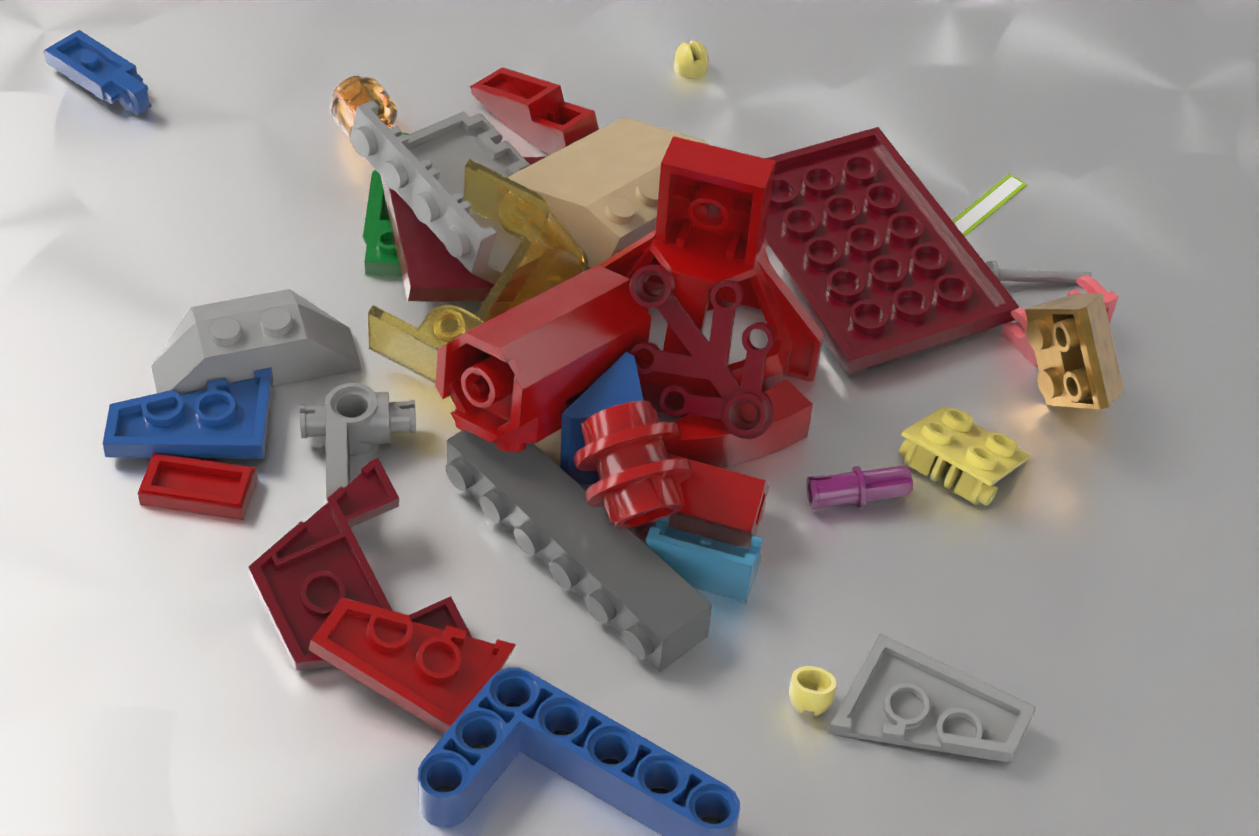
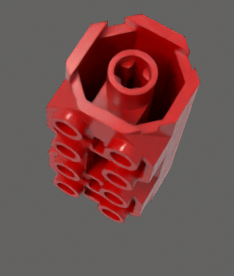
(539, 357)

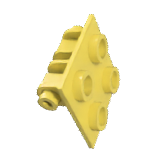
(975, 453)

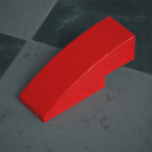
(534, 109)
(711, 443)

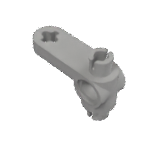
(353, 425)

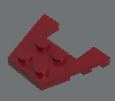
(322, 562)

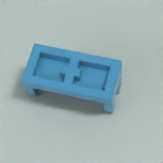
(706, 561)

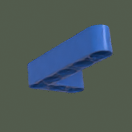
(572, 756)

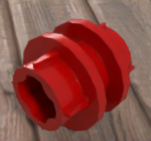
(634, 471)

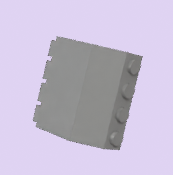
(429, 177)

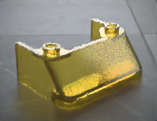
(540, 263)

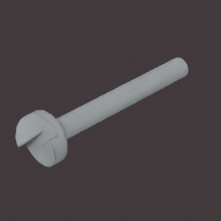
(1034, 275)

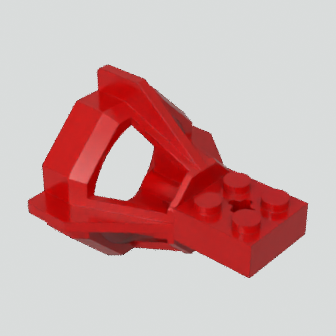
(715, 231)

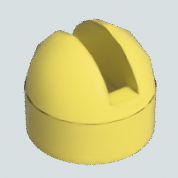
(684, 60)
(802, 687)

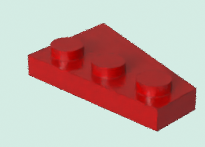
(409, 663)

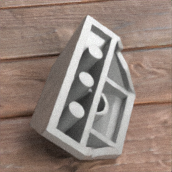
(254, 334)

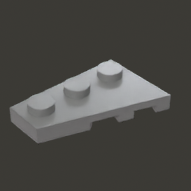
(929, 706)

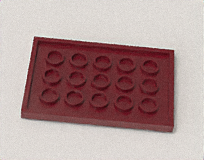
(875, 253)

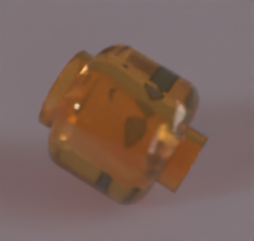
(357, 91)

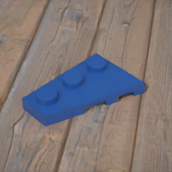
(199, 424)

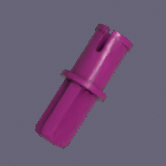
(858, 486)

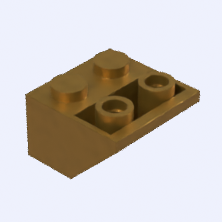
(1074, 352)

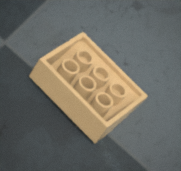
(605, 185)

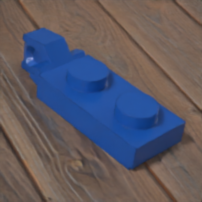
(99, 71)

